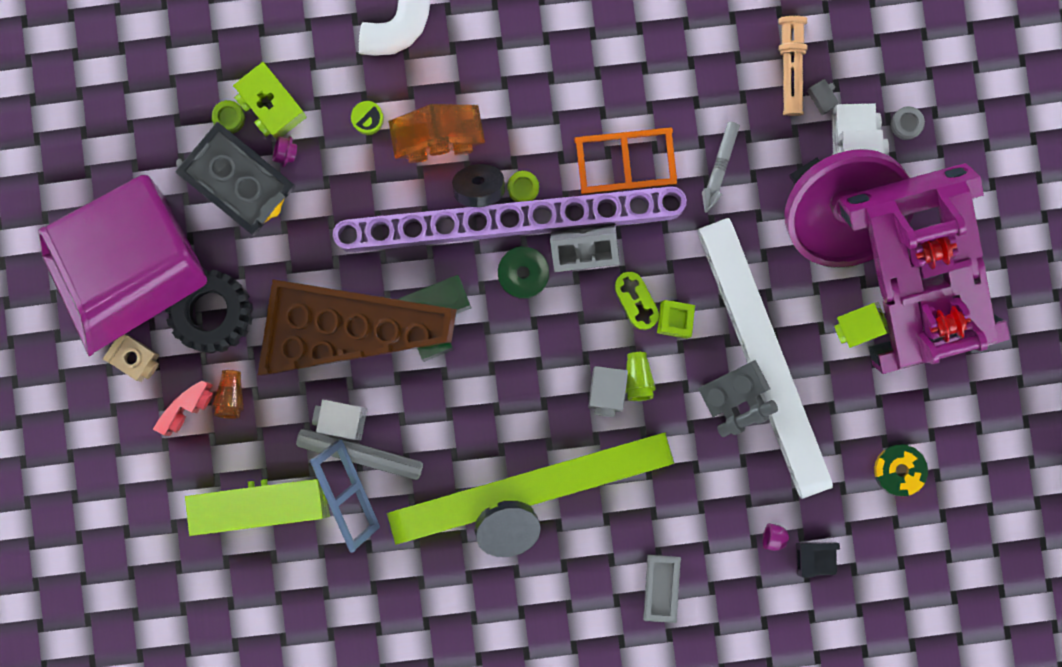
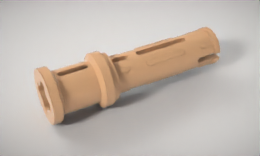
(793, 104)

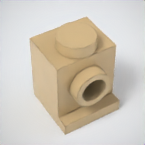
(146, 358)

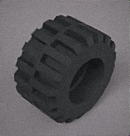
(232, 327)

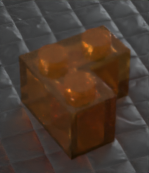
(436, 131)

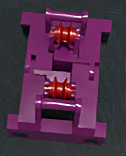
(945, 249)

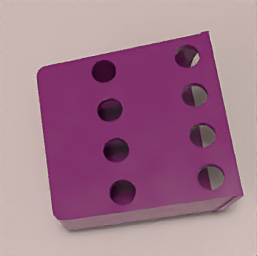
(119, 261)

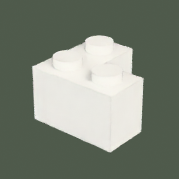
(857, 128)

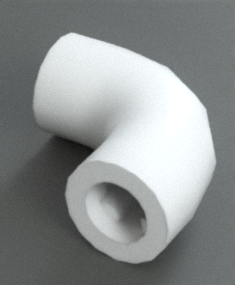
(396, 34)

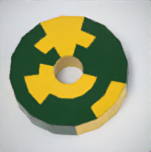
(915, 467)

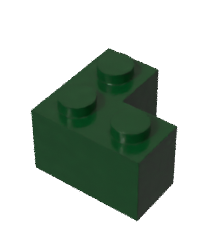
(446, 294)

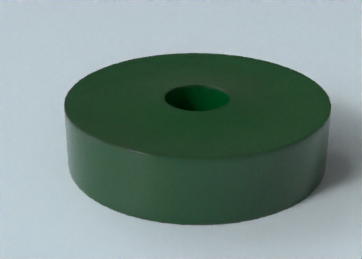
(534, 262)

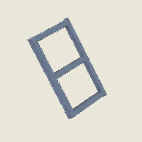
(355, 487)

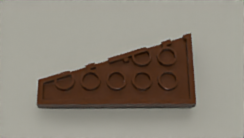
(329, 326)

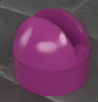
(774, 537)

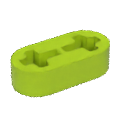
(643, 297)

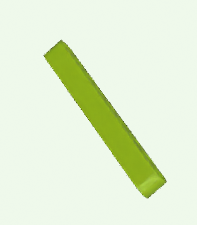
(531, 487)

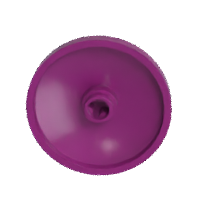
(814, 208)

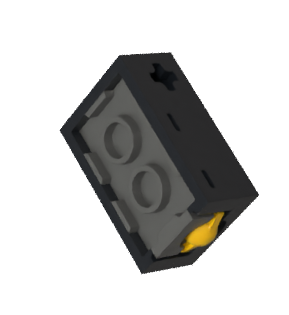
(236, 179)

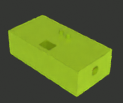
(256, 506)

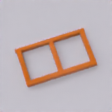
(628, 185)

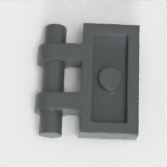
(733, 389)

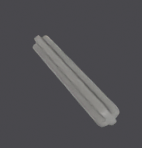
(362, 454)

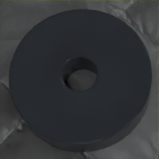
(478, 185)

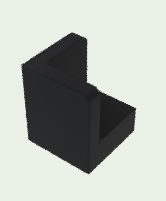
(816, 558)

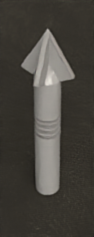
(711, 193)

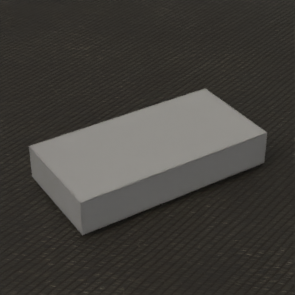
(662, 588)

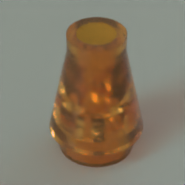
(229, 397)

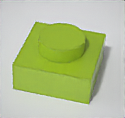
(676, 319)

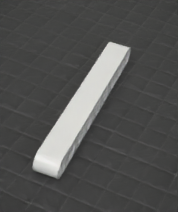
(760, 344)

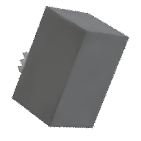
(823, 96)

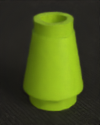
(639, 378)

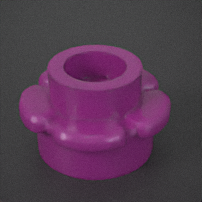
(284, 151)

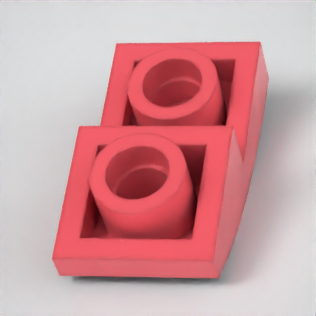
(192, 399)

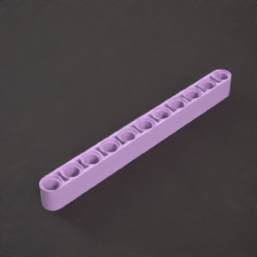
(493, 214)

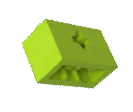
(261, 84)
(861, 325)

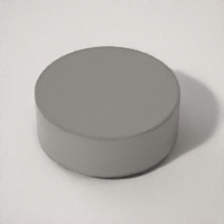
(907, 123)

